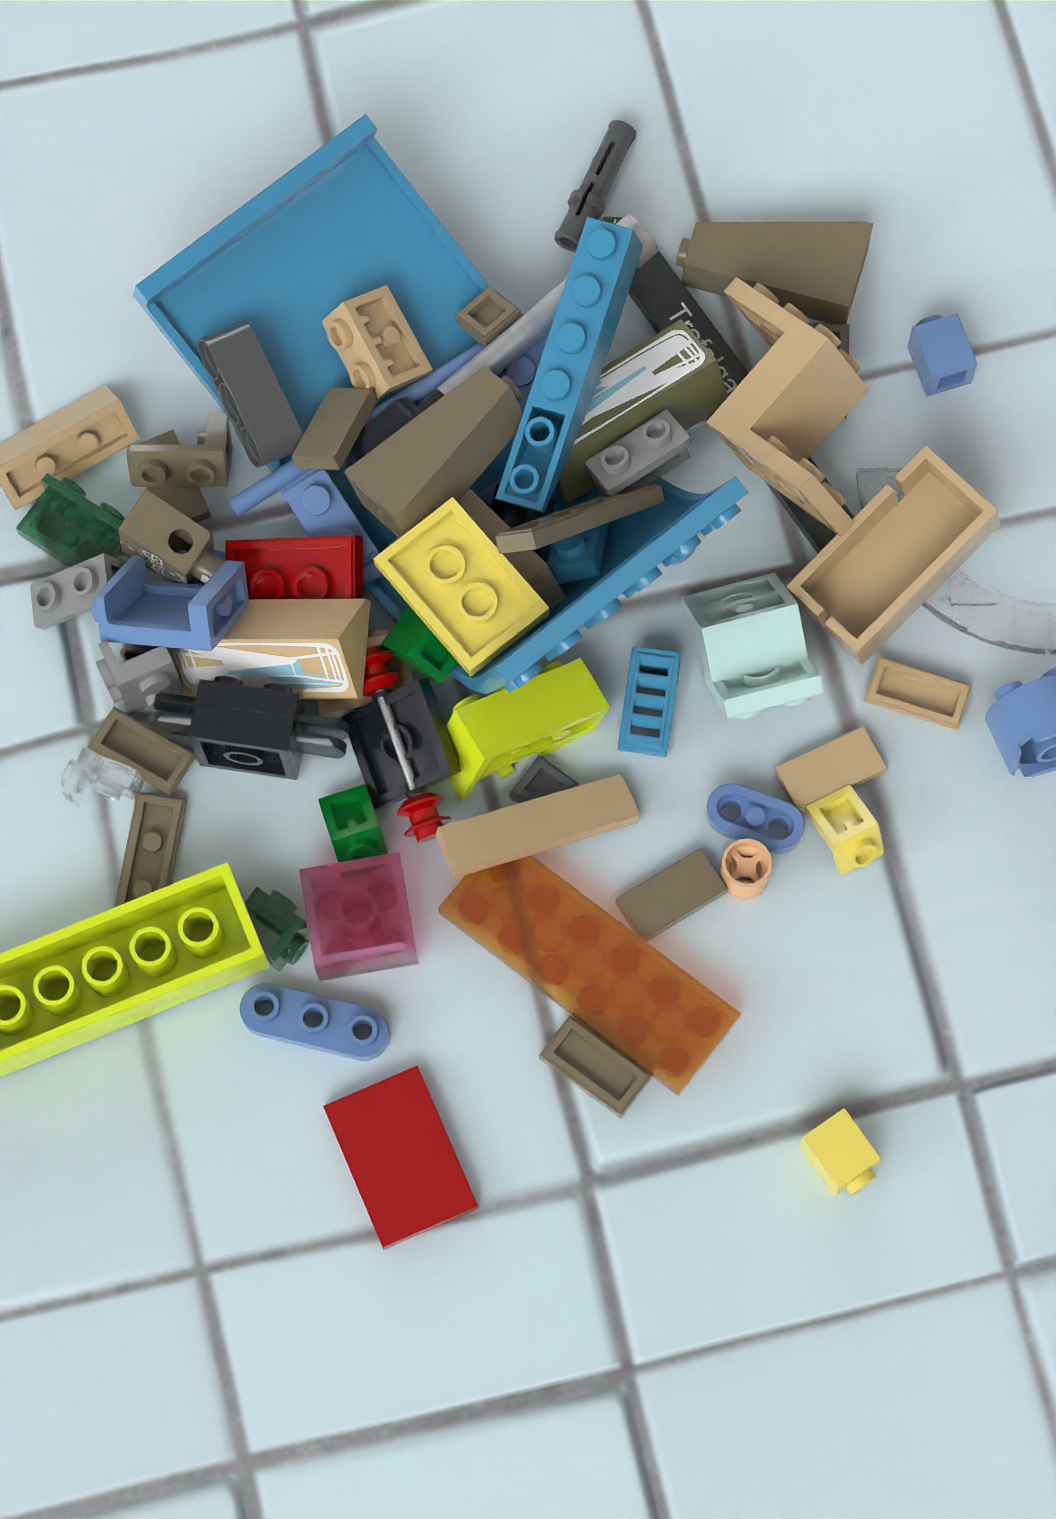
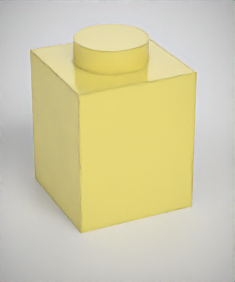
(841, 1154)

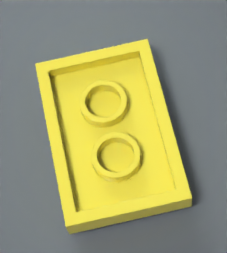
(461, 586)

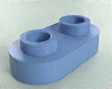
(756, 816)

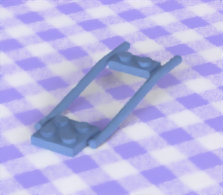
(318, 500)

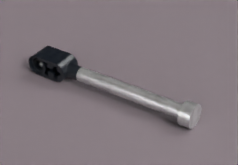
(494, 356)

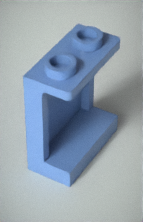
(170, 613)

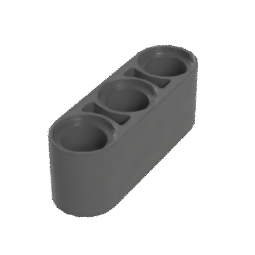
(250, 393)

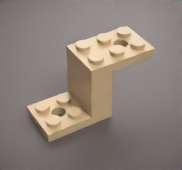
(789, 403)

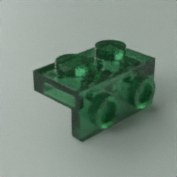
(71, 525)

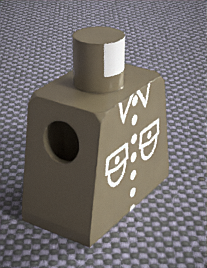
(161, 531)

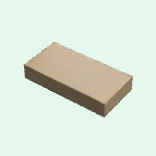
(830, 767)

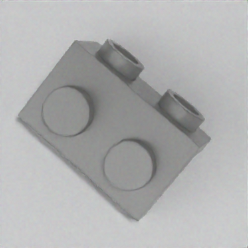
(640, 455)
(139, 677)

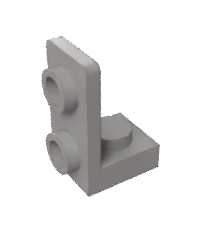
(71, 590)

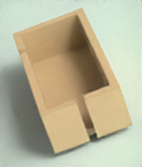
(894, 555)

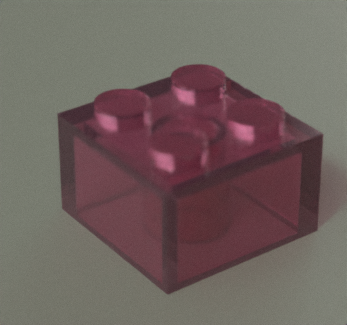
(358, 916)

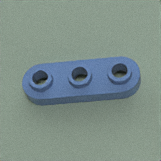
(334, 1034)

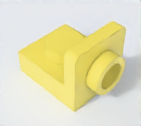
(847, 829)

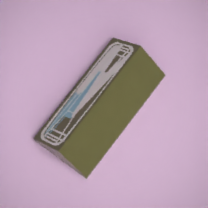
(657, 375)

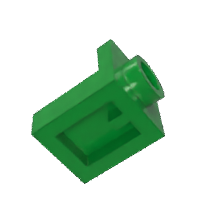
(352, 824)

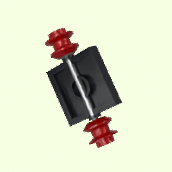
(402, 746)

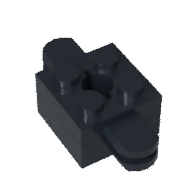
(249, 727)

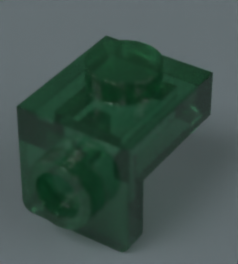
(278, 915)

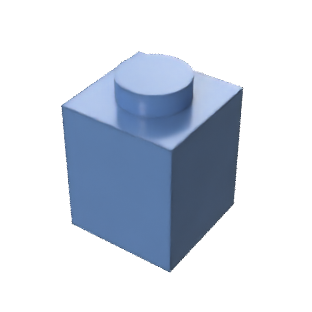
(941, 353)

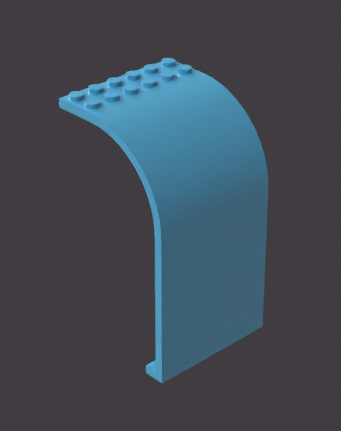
(339, 231)

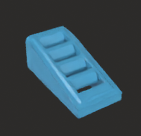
(656, 661)

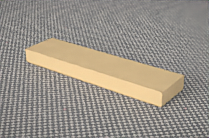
(537, 825)

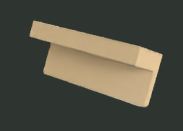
(64, 444)

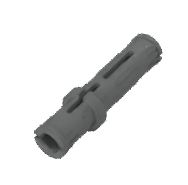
(589, 198)

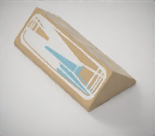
(290, 642)

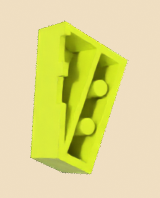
(531, 719)

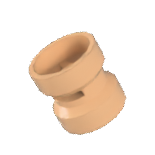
(746, 859)

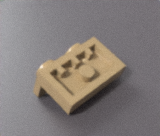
(376, 342)

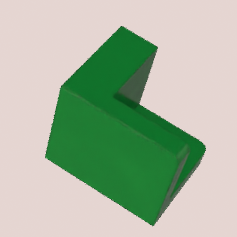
(419, 647)

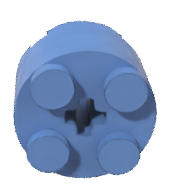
(1026, 724)

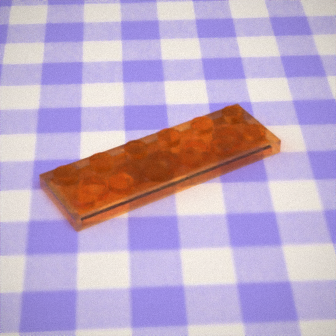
(592, 967)

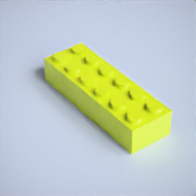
(124, 966)

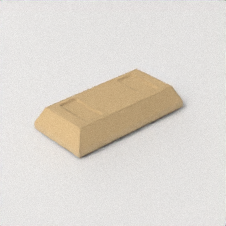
(918, 693)

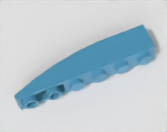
(570, 362)

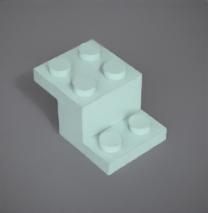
(752, 646)

